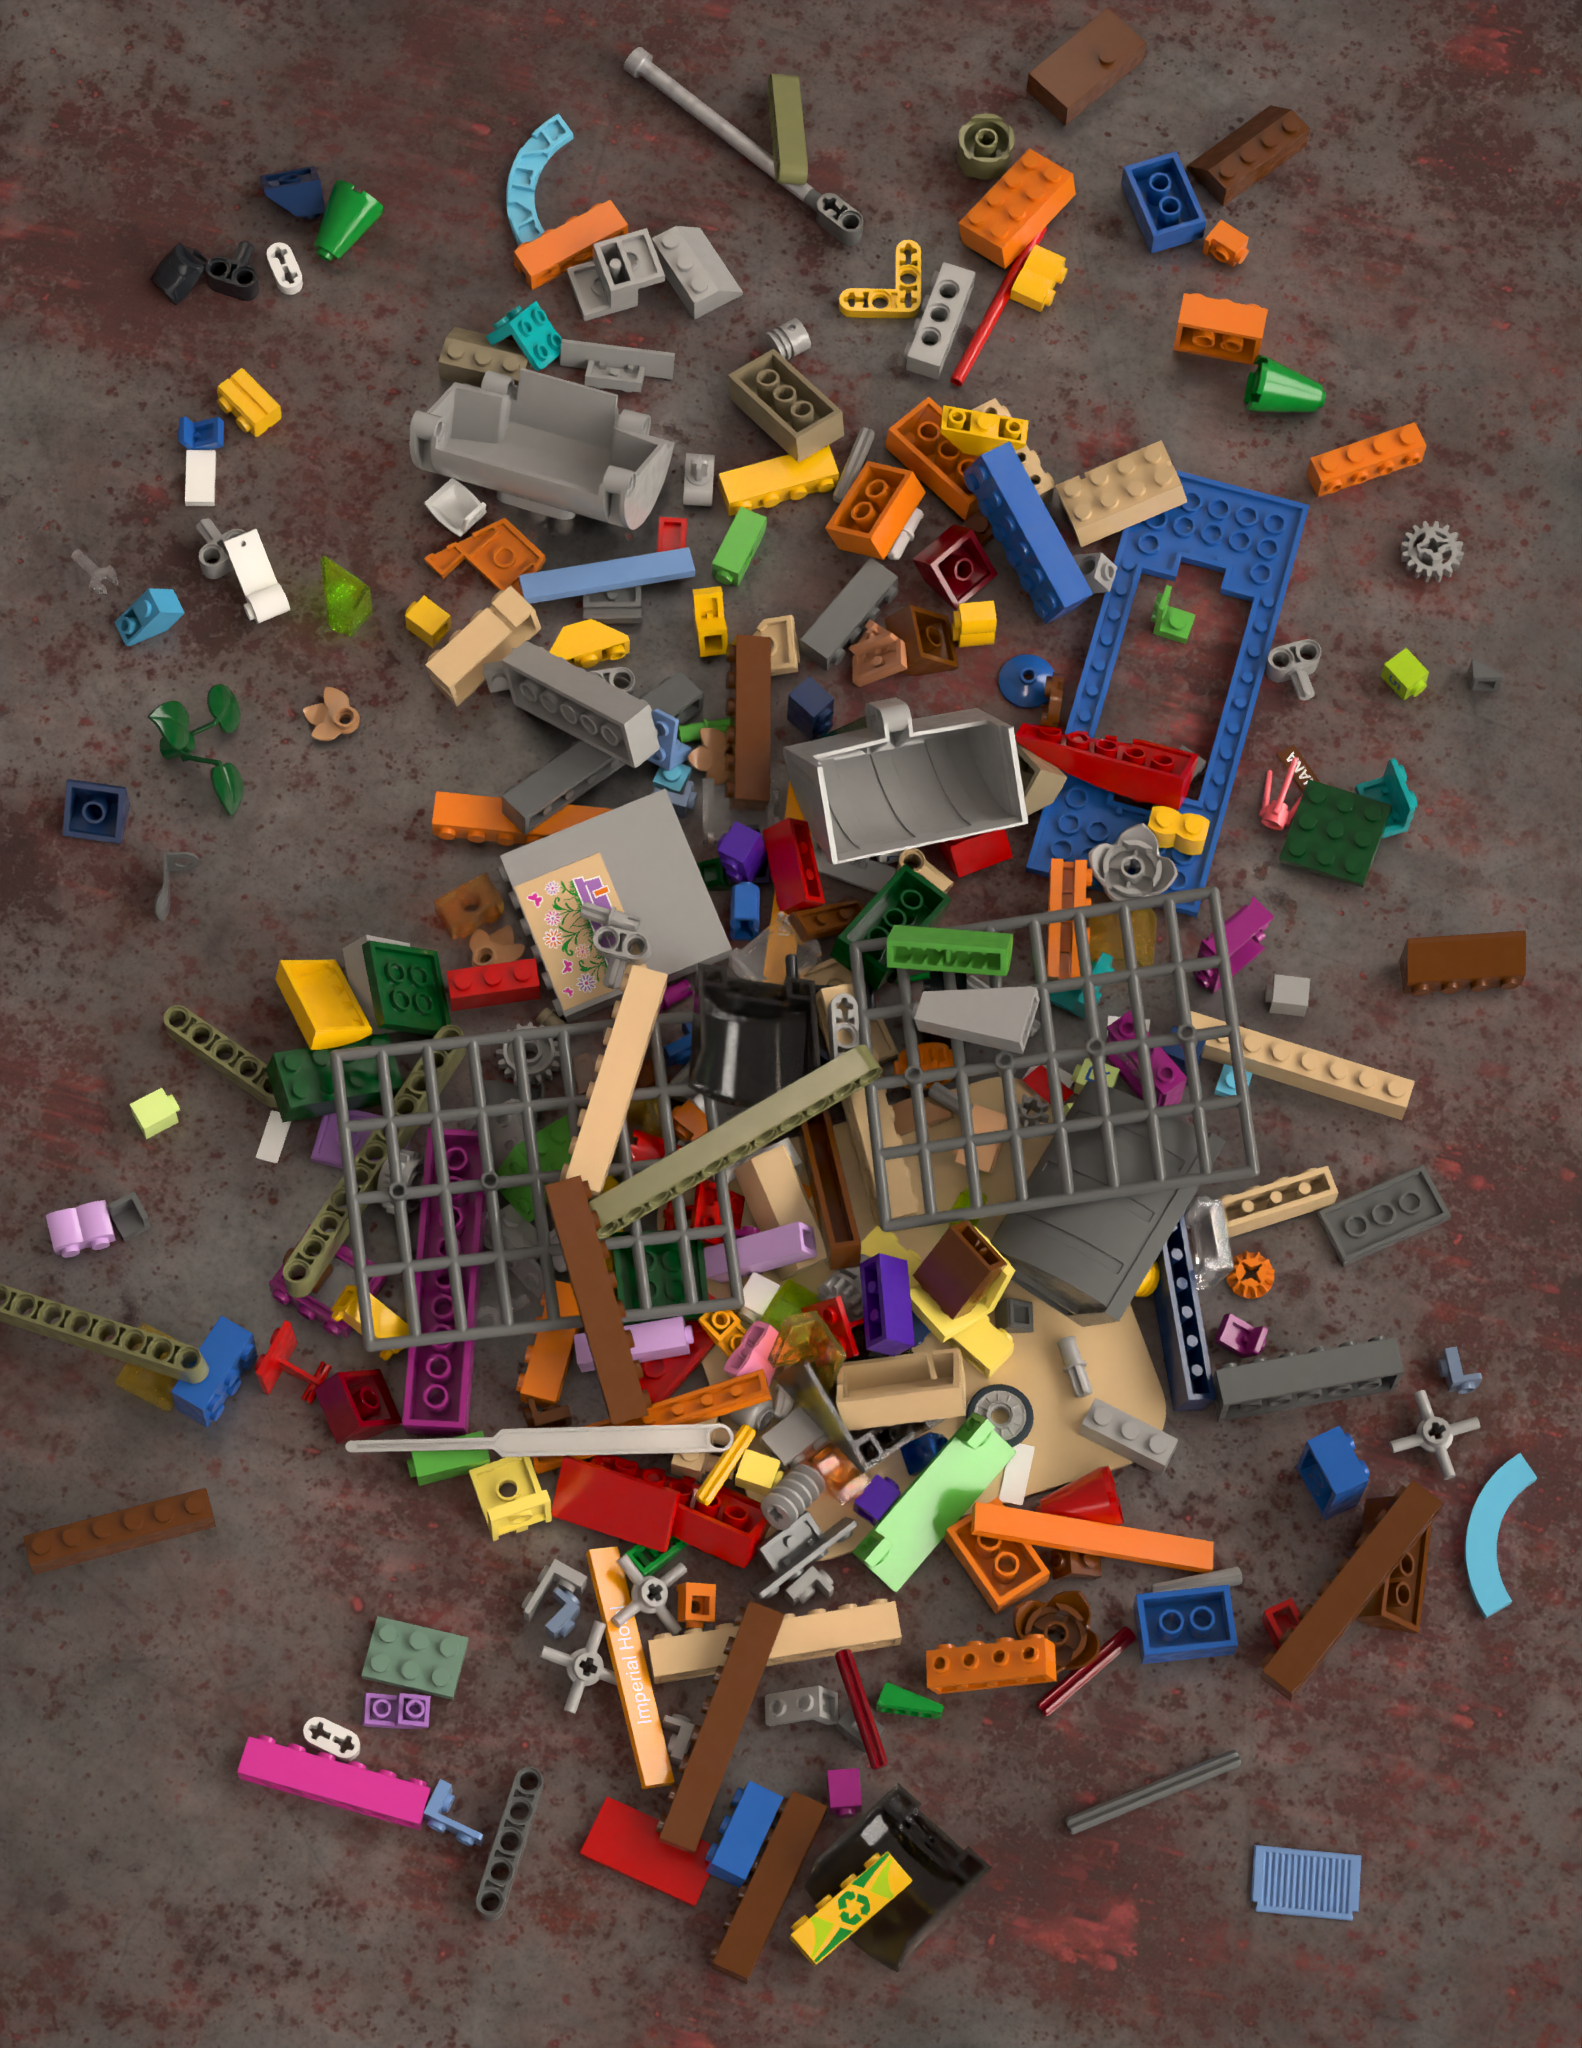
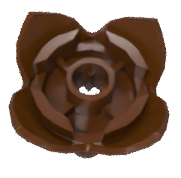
(1067, 1614)

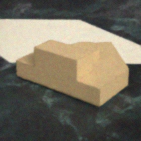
(783, 643)

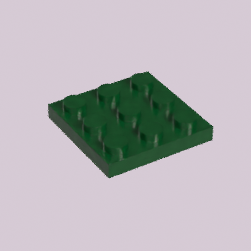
(1335, 833)
(406, 988)
(663, 1275)

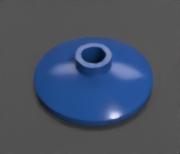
(1020, 691)

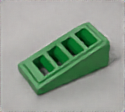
(644, 1564)
(903, 1702)

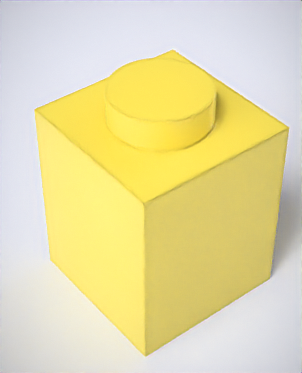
(758, 1472)

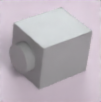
(1288, 995)

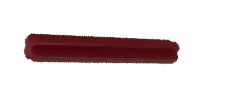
(1081, 1676)
(861, 1709)

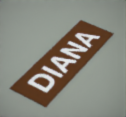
(1302, 770)

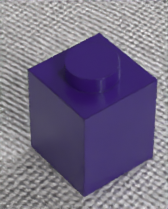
(876, 1499)

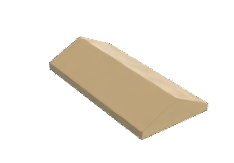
(778, 1200)

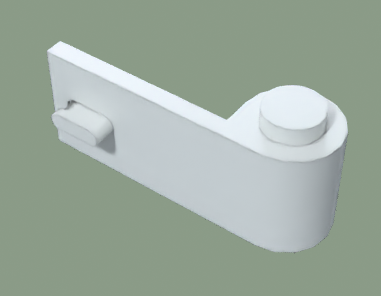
(256, 577)

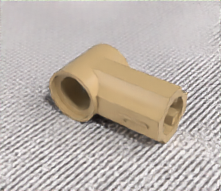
(925, 869)

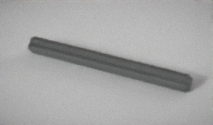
(1152, 1792)

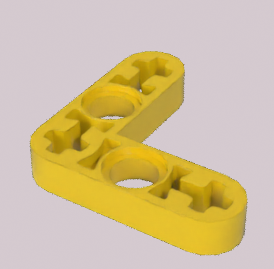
(895, 297)

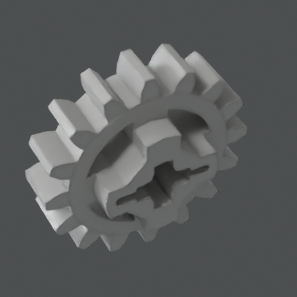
(1428, 555)

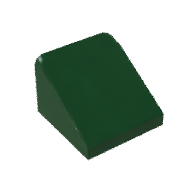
(713, 875)

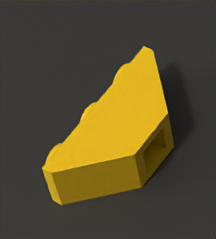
(980, 431)
(590, 643)

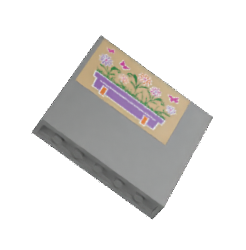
(620, 860)

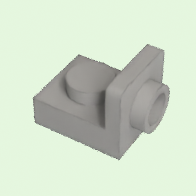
(804, 1586)
(678, 1743)

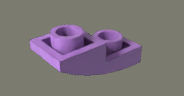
(398, 1711)

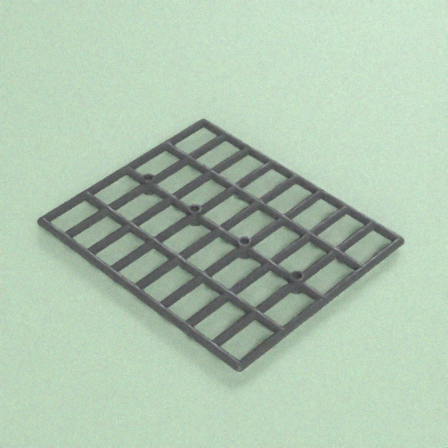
(1095, 1050)
(491, 1183)

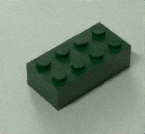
(903, 901)
(305, 1085)

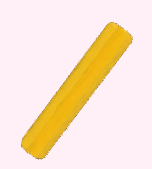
(725, 1465)

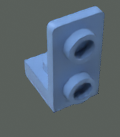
(671, 750)
(441, 1802)

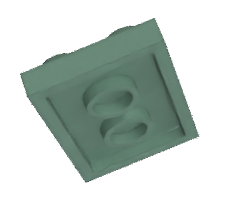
(415, 1658)

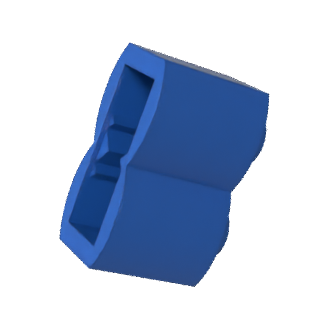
(744, 911)

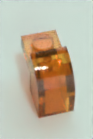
(841, 1477)

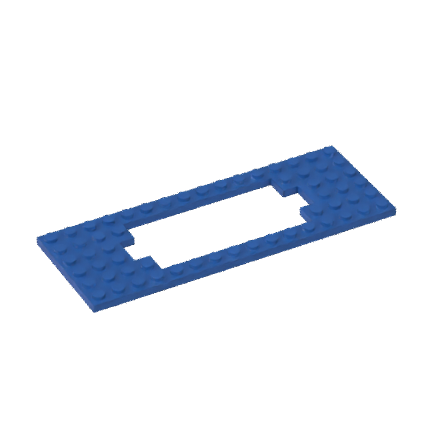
(1218, 529)

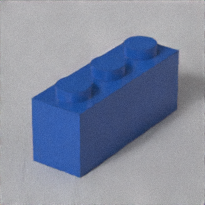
(742, 1833)

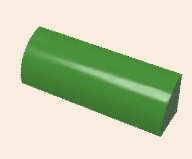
(949, 950)

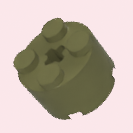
(985, 147)

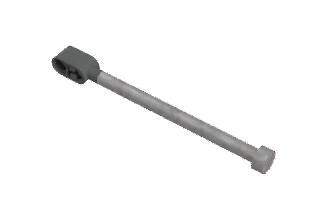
(831, 211)

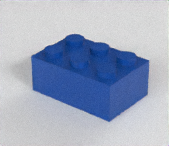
(1163, 202)
(228, 1353)
(1333, 1472)
(1185, 1624)

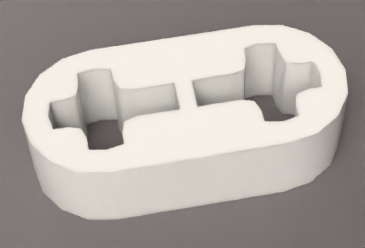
(290, 266)
(335, 1732)

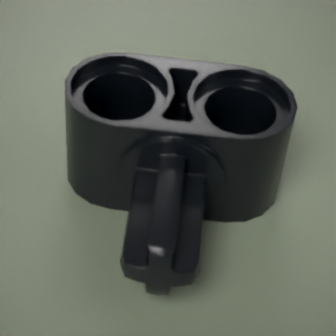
(235, 273)

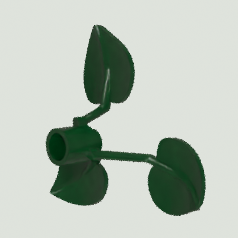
(178, 741)

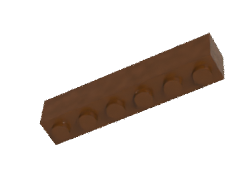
(749, 722)
(830, 1192)
(119, 1531)
(769, 1887)

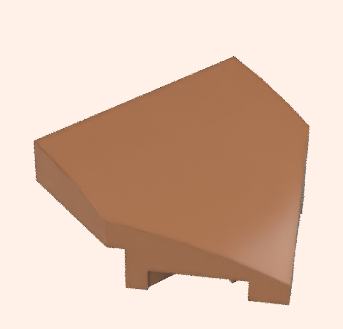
(877, 655)

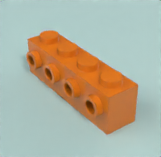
(1366, 459)
(991, 1664)

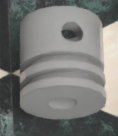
(788, 339)

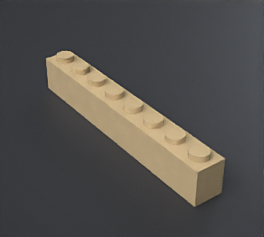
(1312, 1070)
(616, 1077)
(902, 1199)
(798, 1639)

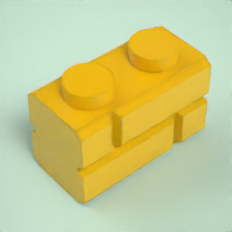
(248, 403)

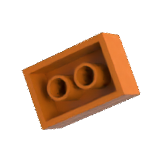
(1220, 328)
(875, 510)
(998, 1567)

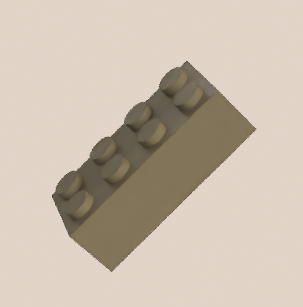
(786, 405)

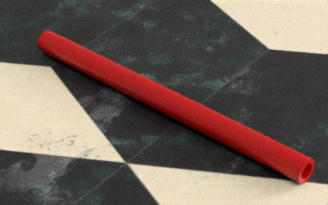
(992, 314)

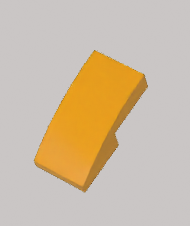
(724, 1330)

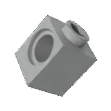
(1097, 571)

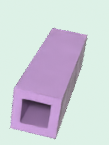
(763, 1251)
(651, 1339)

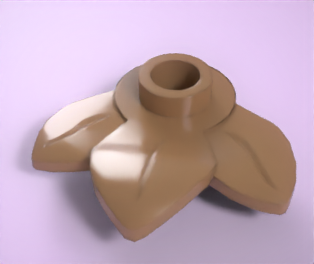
(327, 716)
(711, 755)
(496, 948)

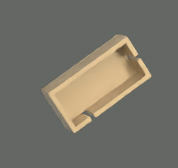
(1121, 493)
(486, 639)
(901, 1389)

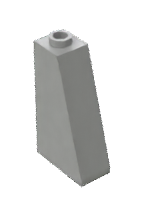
(980, 1016)

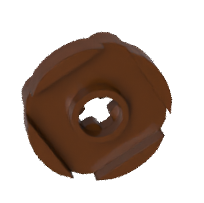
(1053, 691)

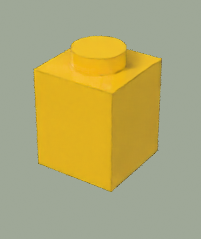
(427, 621)

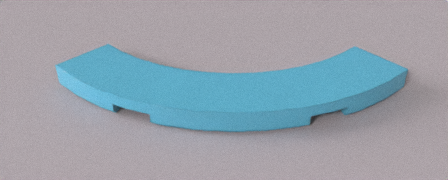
(525, 175)
(1483, 1530)

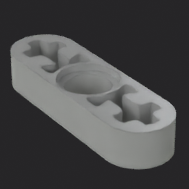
(835, 1015)

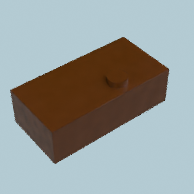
(1086, 66)

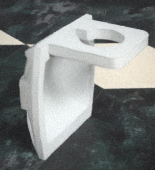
(456, 507)

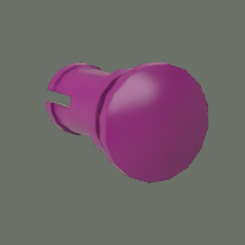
(675, 993)

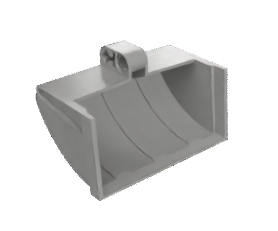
(907, 781)

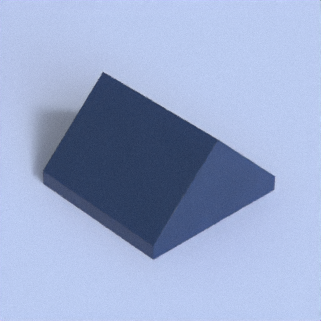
(95, 811)

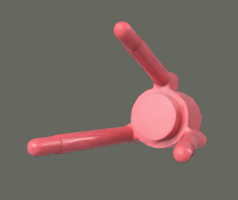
(1275, 814)

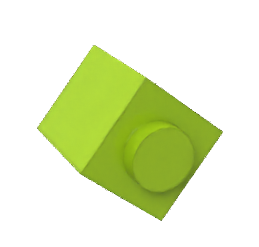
(1405, 674)

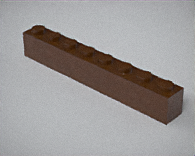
(596, 1299)
(1350, 1590)
(721, 1727)

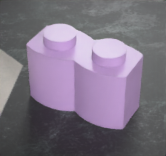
(80, 1228)

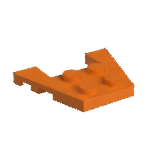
(495, 552)

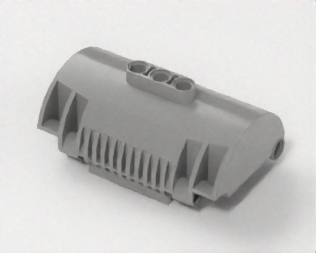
(545, 447)

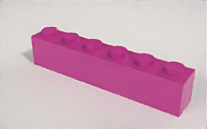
(334, 1782)

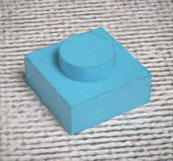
(674, 779)
(1226, 1082)

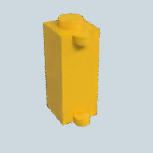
(384, 1320)

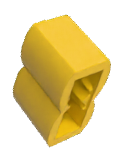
(1038, 278)
(974, 624)
(1177, 830)

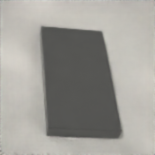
(1383, 1215)

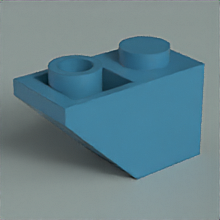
(149, 615)

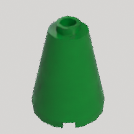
(345, 220)
(1281, 389)

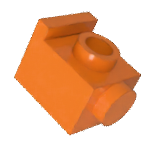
(1226, 244)
(689, 1122)
(704, 1598)

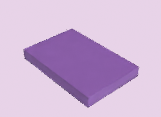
(327, 1143)

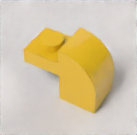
(710, 621)

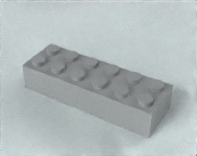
(581, 704)

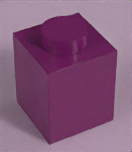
(844, 1792)

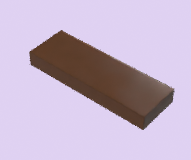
(824, 920)

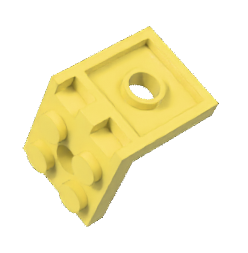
(941, 1324)
(515, 1512)

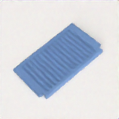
(1305, 1882)

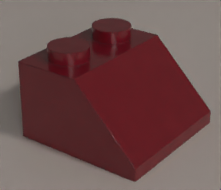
(955, 565)
(357, 1405)

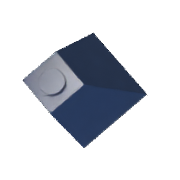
(296, 191)

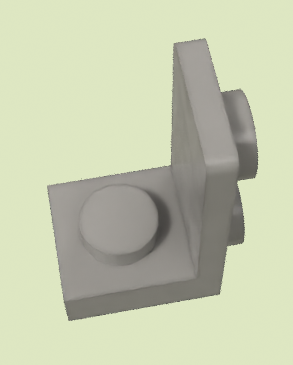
(566, 1578)
(802, 1705)

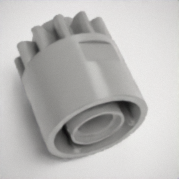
(847, 1284)

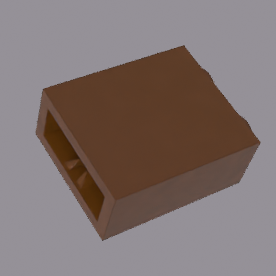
(959, 1269)

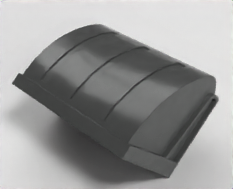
(1098, 1252)

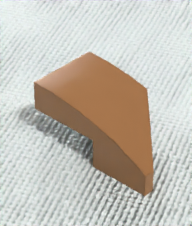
(904, 1116)

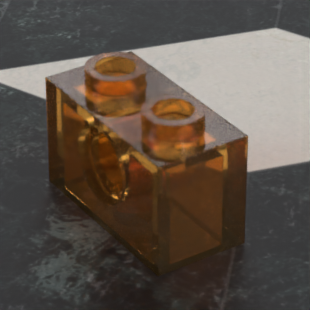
(476, 892)

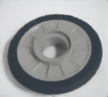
(1010, 1400)

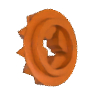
(1249, 1287)

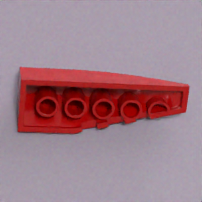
(1133, 769)
(725, 1528)

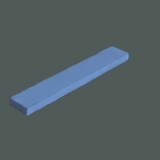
(607, 575)

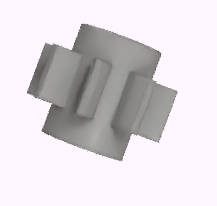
(1036, 1105)

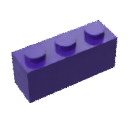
(886, 1304)

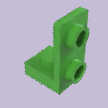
(1170, 621)

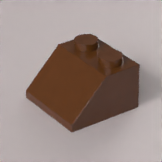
(926, 640)

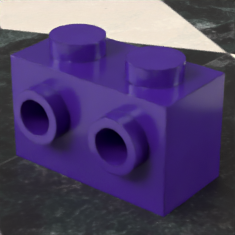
(741, 853)

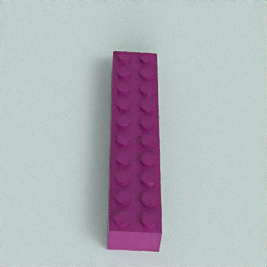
(442, 1374)

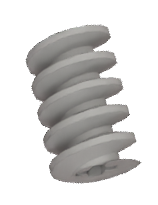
(792, 1496)

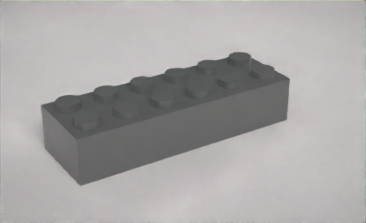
(1307, 1378)

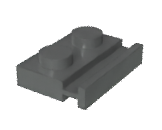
(614, 606)

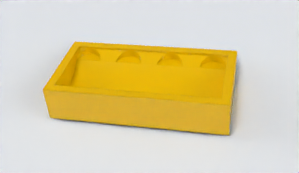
(322, 1003)

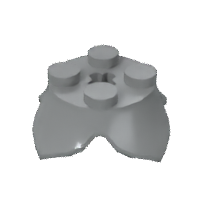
(1134, 849)

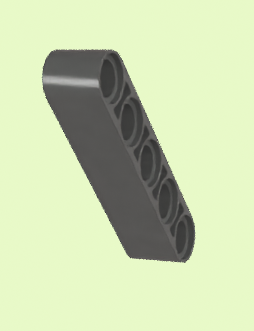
(509, 1828)

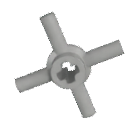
(1428, 1442)
(641, 1589)
(575, 1672)

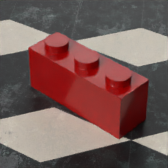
(793, 866)
(493, 984)

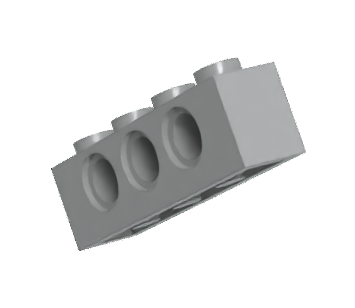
(930, 359)

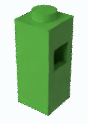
(738, 547)
(442, 1465)

